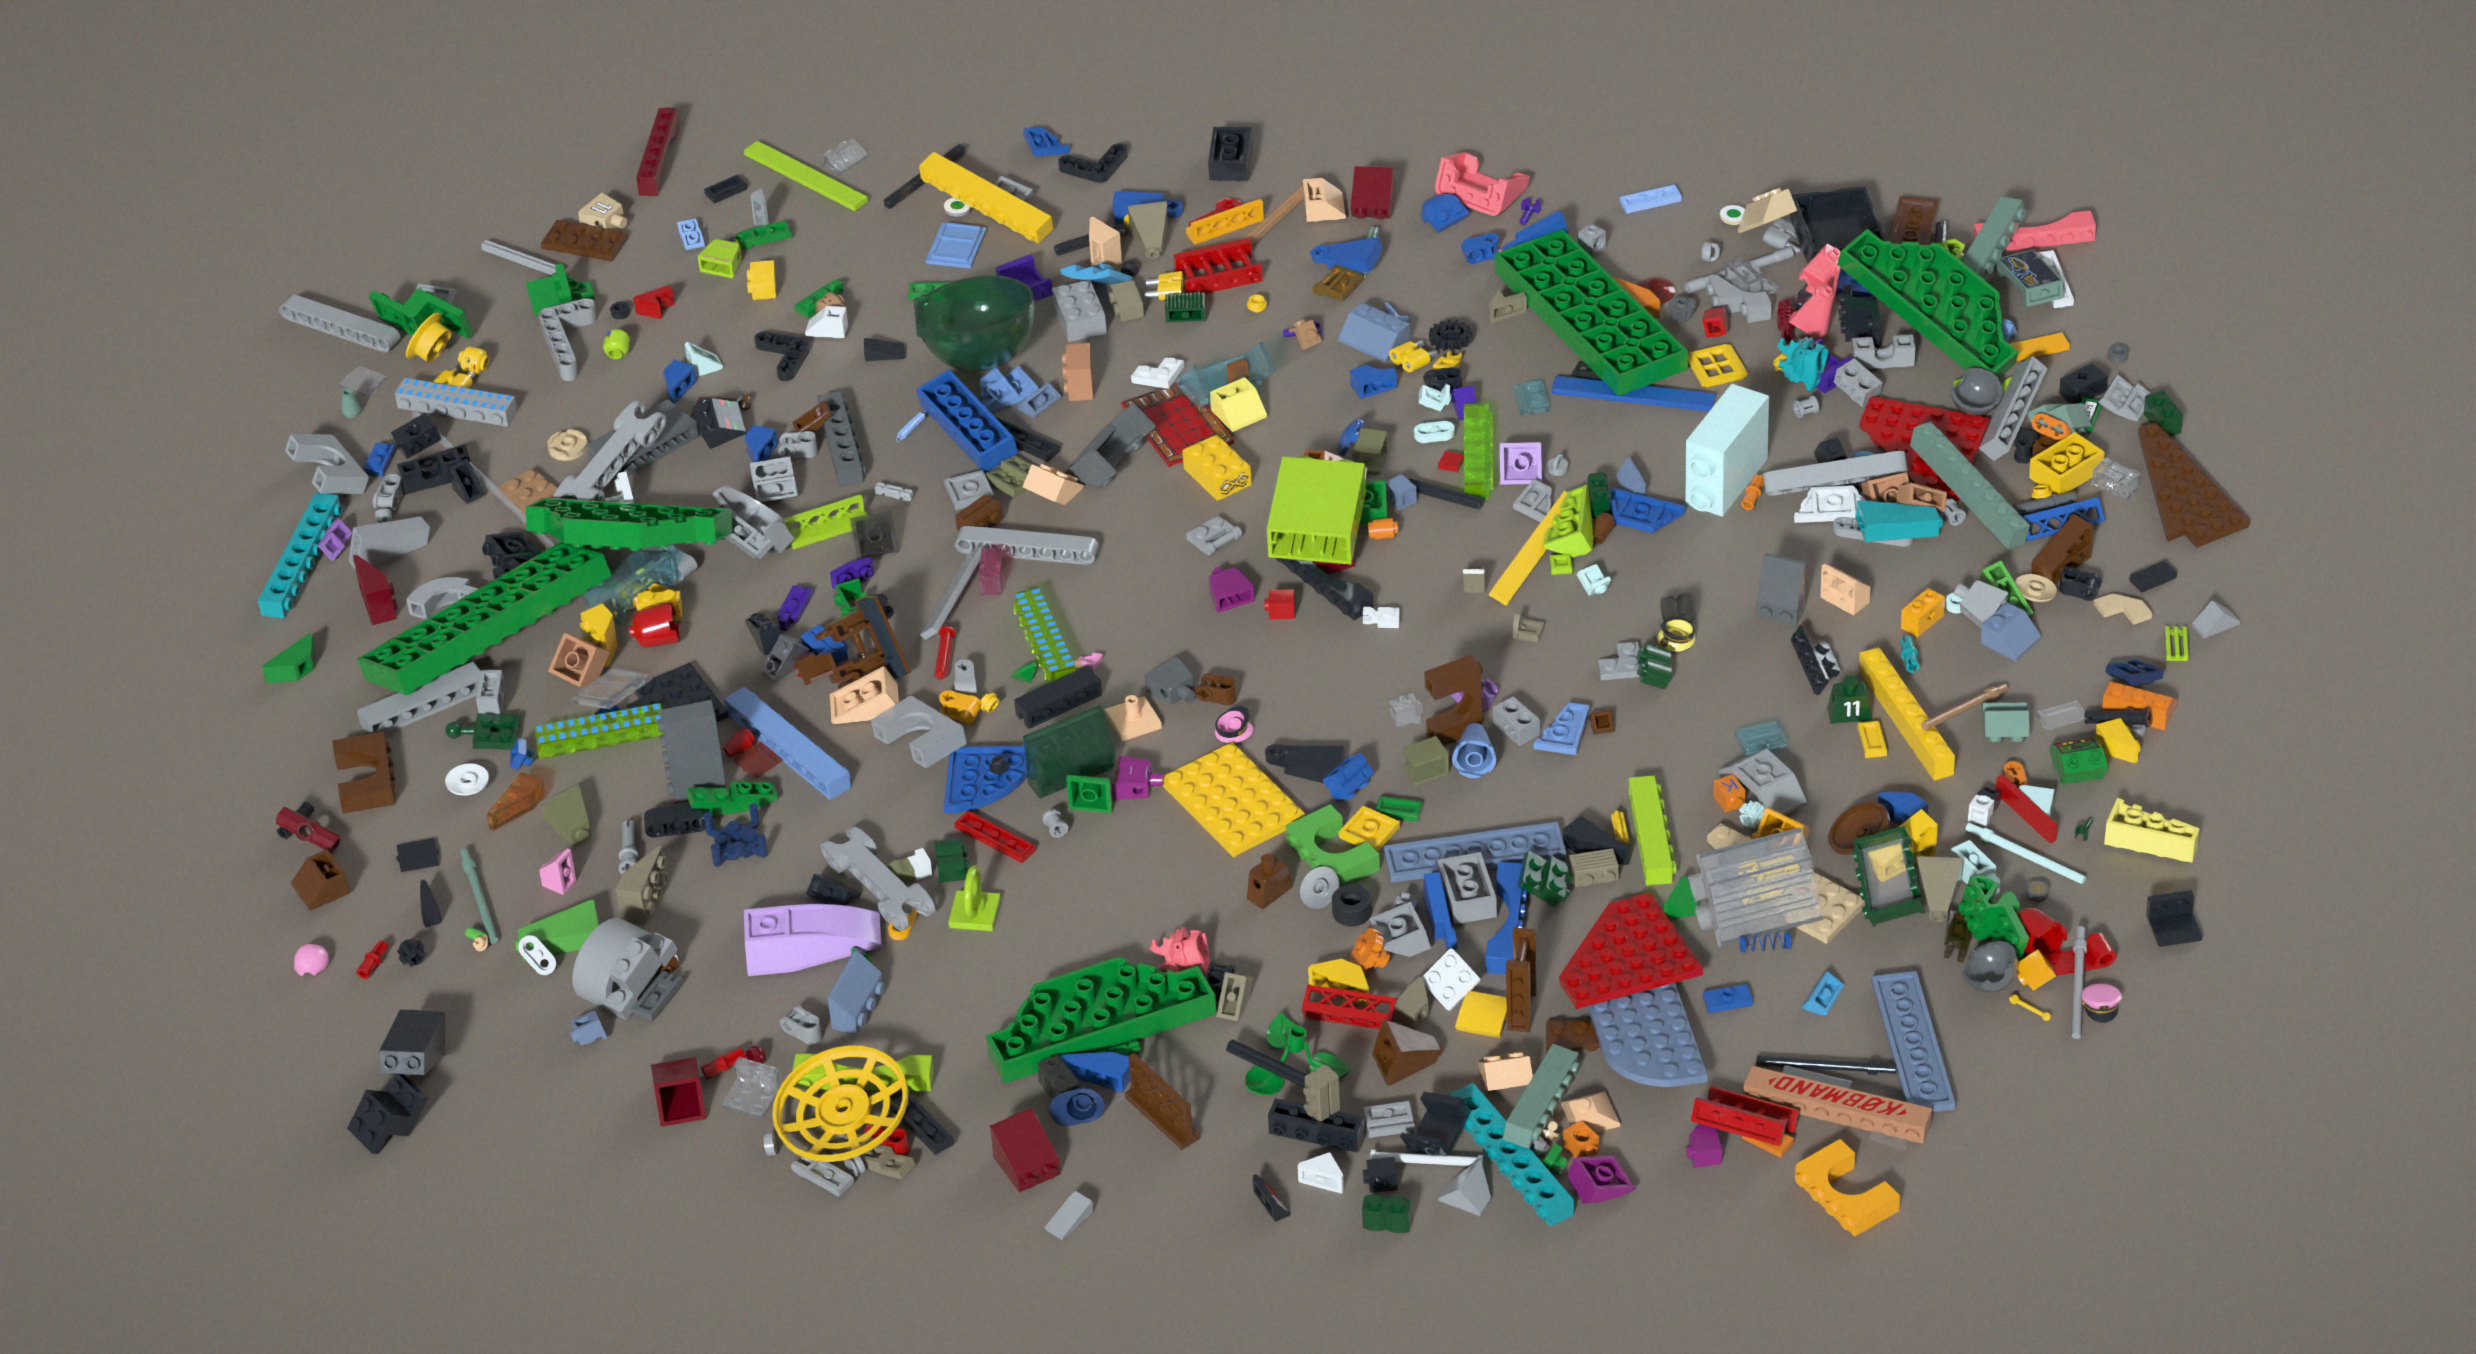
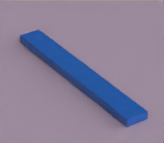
(1646, 395)

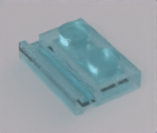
(1531, 398)
(1761, 737)

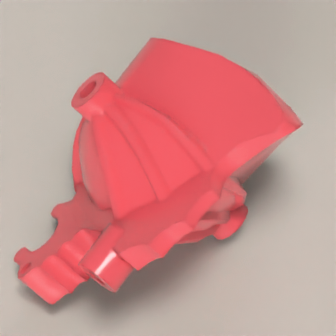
(1183, 952)

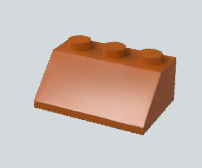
(2120, 697)

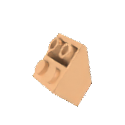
(1322, 200)
(1104, 244)
(1052, 483)
(1843, 590)
(1505, 1072)

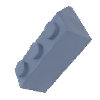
(1374, 331)
(855, 994)

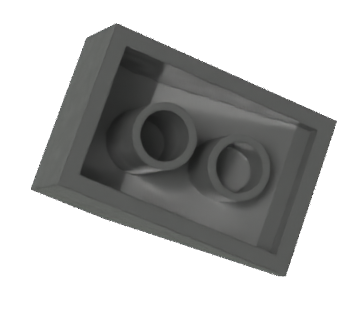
(1781, 589)

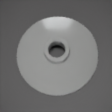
(1319, 887)

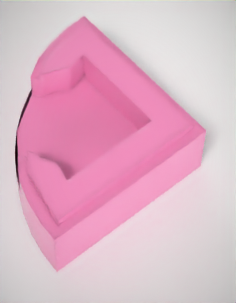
(1090, 661)

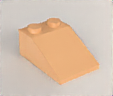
(864, 698)

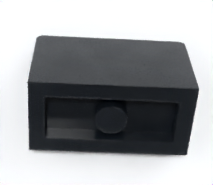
(830, 890)

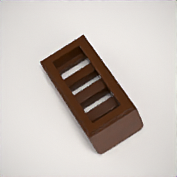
(813, 418)

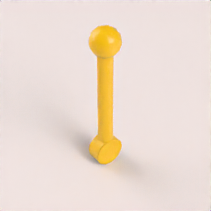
(2014, 999)

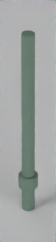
(470, 869)

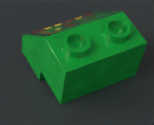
(2079, 760)

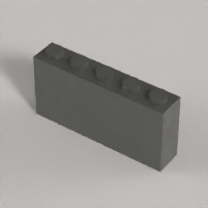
(677, 432)
(690, 748)

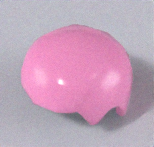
(310, 959)

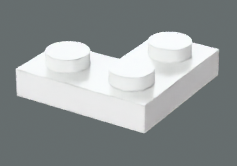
(1161, 376)

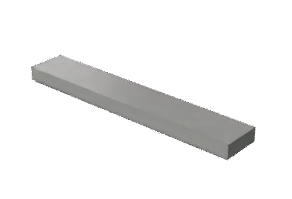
(951, 594)

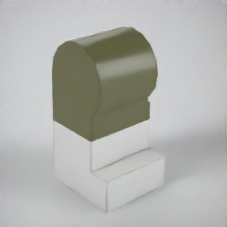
(912, 868)

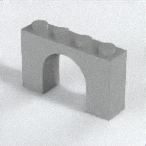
(342, 472)
(913, 714)

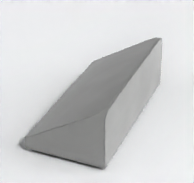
(759, 208)

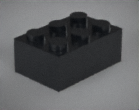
(1230, 153)

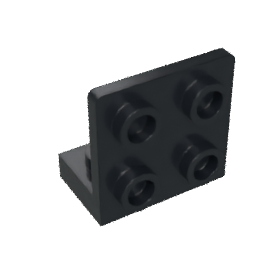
(2173, 918)

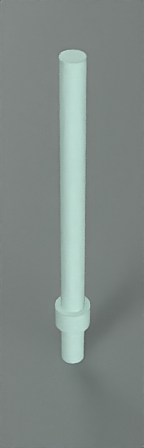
(1988, 836)

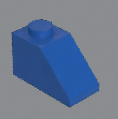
(679, 379)
(760, 443)

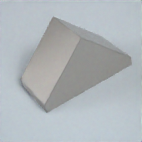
(2214, 620)

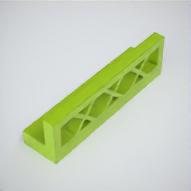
(826, 525)

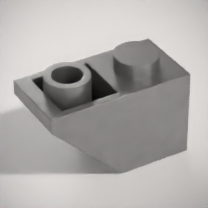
(781, 659)

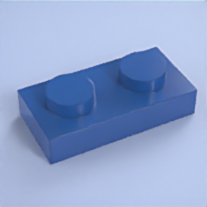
(379, 459)

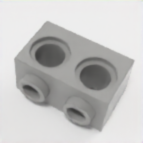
(1857, 382)
(490, 692)
(1516, 721)

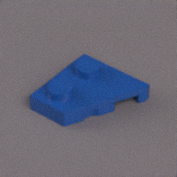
(1043, 143)

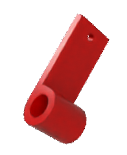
(2098, 955)

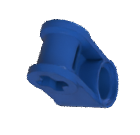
(1479, 248)

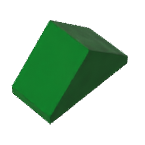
(1681, 901)

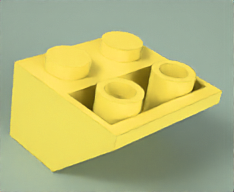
(1237, 404)

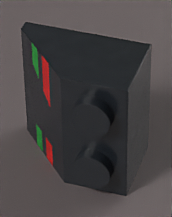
(719, 421)

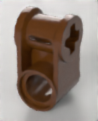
(1218, 689)

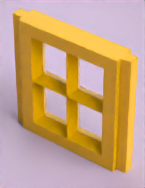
(1732, 360)

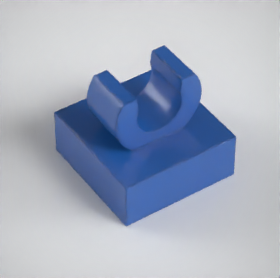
(520, 754)

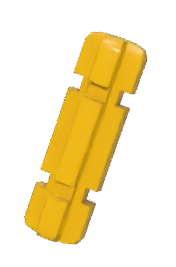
(1619, 827)

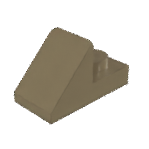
(1506, 307)
(1474, 579)

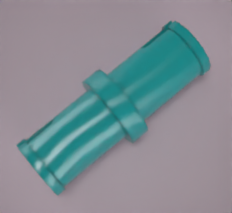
(1909, 654)

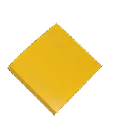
(1482, 1014)

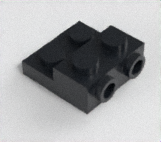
(508, 546)

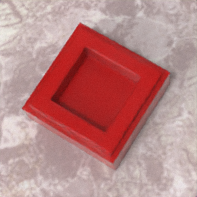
(1451, 461)

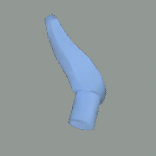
(1391, 311)

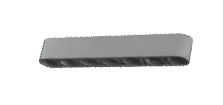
(339, 323)
(1834, 473)
(1029, 544)

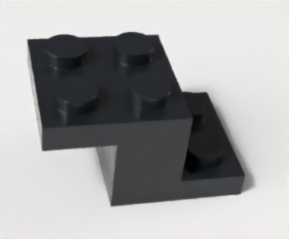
(1859, 316)
(387, 1113)

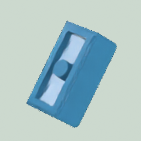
(1823, 994)

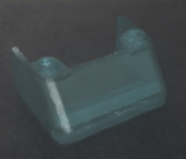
(1199, 383)

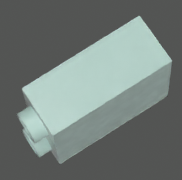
(1727, 450)

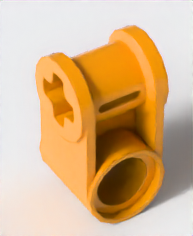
(960, 707)

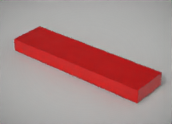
(2027, 809)
(995, 836)

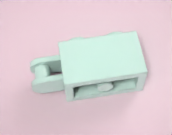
(1974, 863)

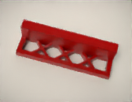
(1345, 1015)

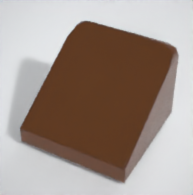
(1601, 722)

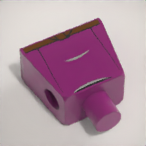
(1134, 778)

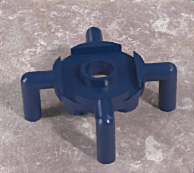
(750, 843)

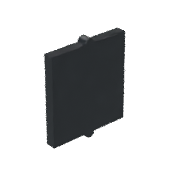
(417, 855)

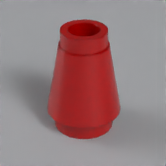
(739, 742)

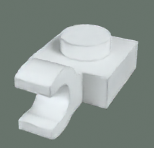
(1385, 617)

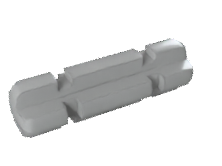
(894, 491)

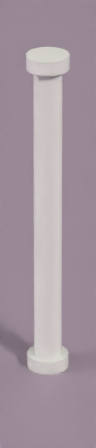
(1427, 1159)

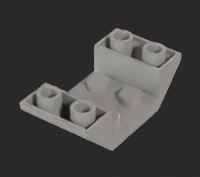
(1768, 780)

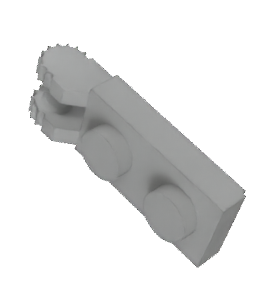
(824, 1175)

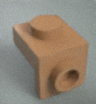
(1306, 333)

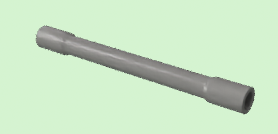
(1775, 257)

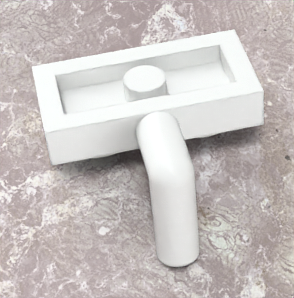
(622, 485)

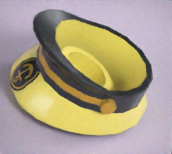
(1676, 635)

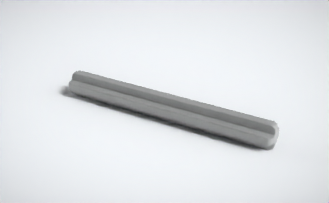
(518, 257)

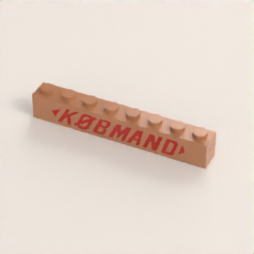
(1840, 1104)

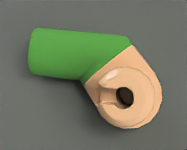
(479, 937)

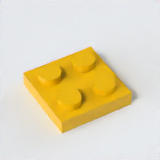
(1369, 827)

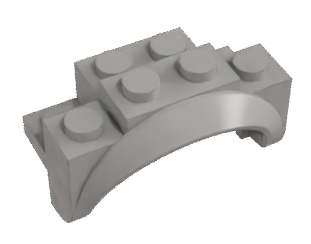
(753, 524)

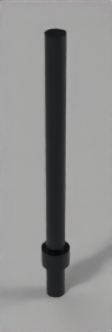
(1871, 1067)

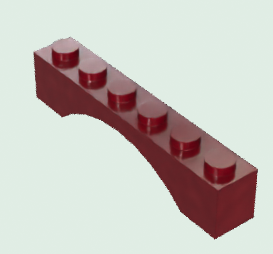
(651, 167)

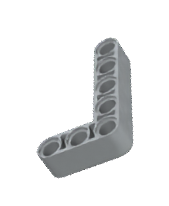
(556, 321)

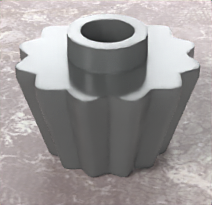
(1682, 308)

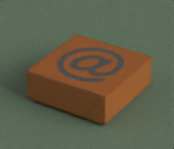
(1237, 370)

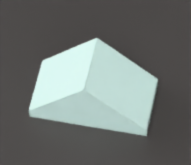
(702, 360)
(2040, 796)

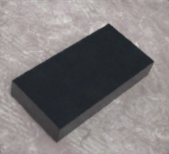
(725, 189)
(2153, 576)

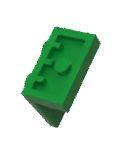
(549, 291)

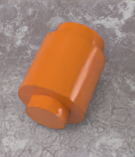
(1383, 529)

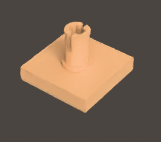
(1133, 718)

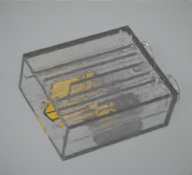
(1756, 887)

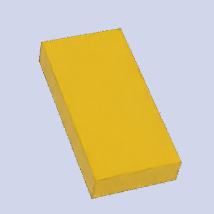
(1872, 739)

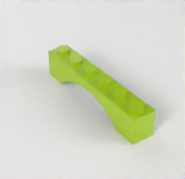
(916, 1069)

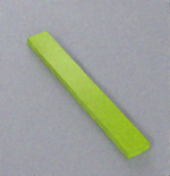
(806, 176)

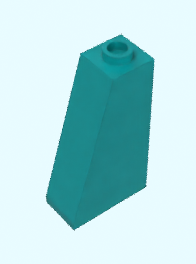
(1896, 521)

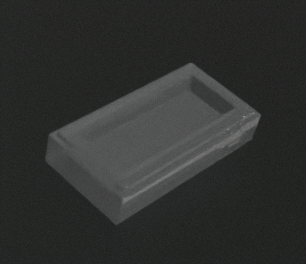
(2061, 715)

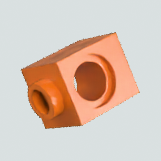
(1581, 1140)

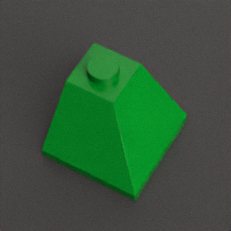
(1089, 794)

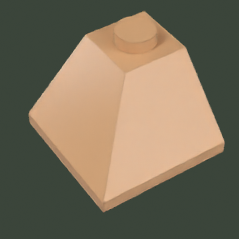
(1593, 1110)

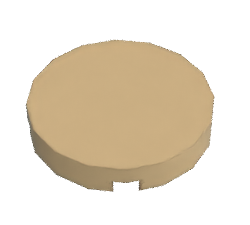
(567, 445)

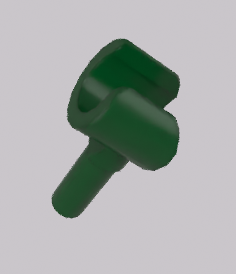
(2083, 829)

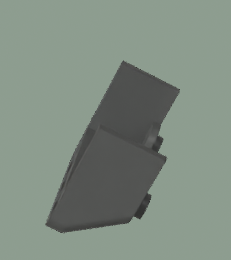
(1100, 457)

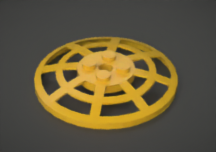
(837, 1098)

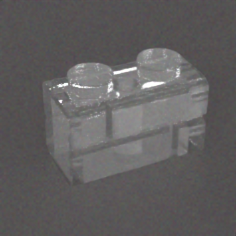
(2116, 478)

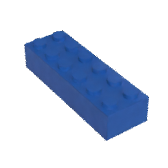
(966, 421)

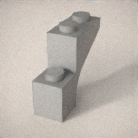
(1751, 305)

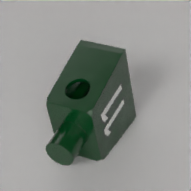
(1848, 702)

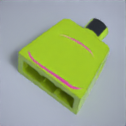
(721, 258)

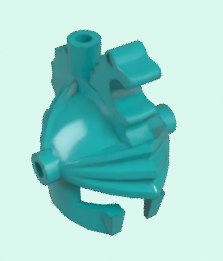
(1803, 361)

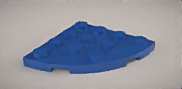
(973, 784)

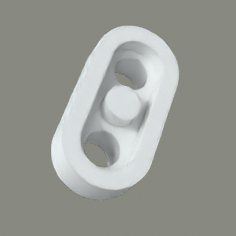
(537, 954)

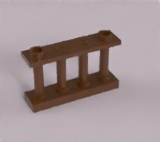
(1521, 980)

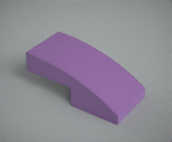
(334, 539)

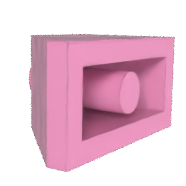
(559, 872)

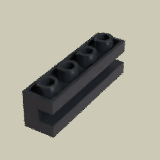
(1058, 697)

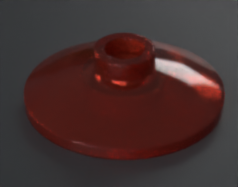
(1660, 287)

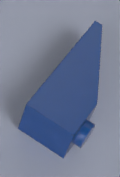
(1102, 1069)

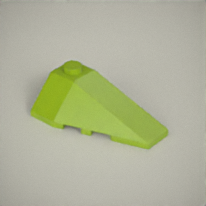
(1573, 527)

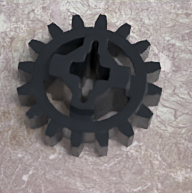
(1450, 335)

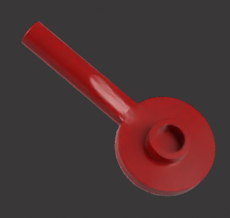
(1221, 206)

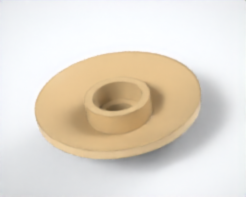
(2036, 587)

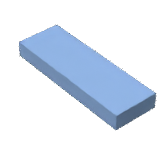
(1650, 199)

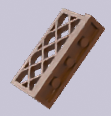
(1160, 1104)

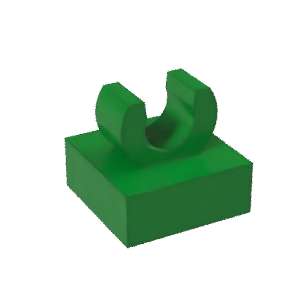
(1554, 1161)

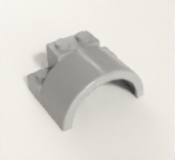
(619, 954)

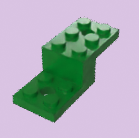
(417, 309)

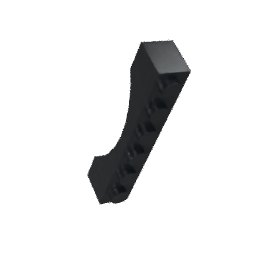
(1345, 595)

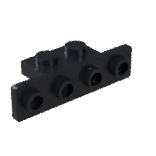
(1815, 659)

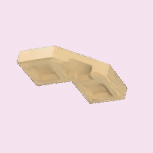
(2133, 608)

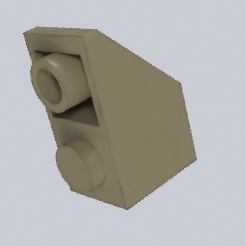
(1412, 1005)

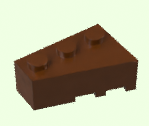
(2066, 549)

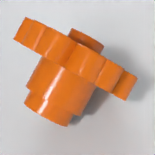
(1369, 950)

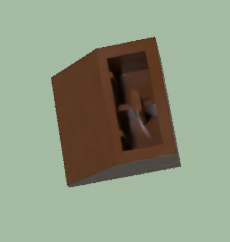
(320, 880)

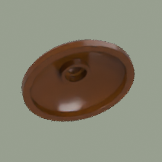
(1855, 823)

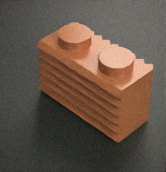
(1921, 496)

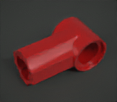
(896, 1140)

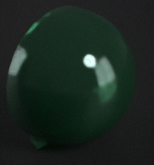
(976, 321)

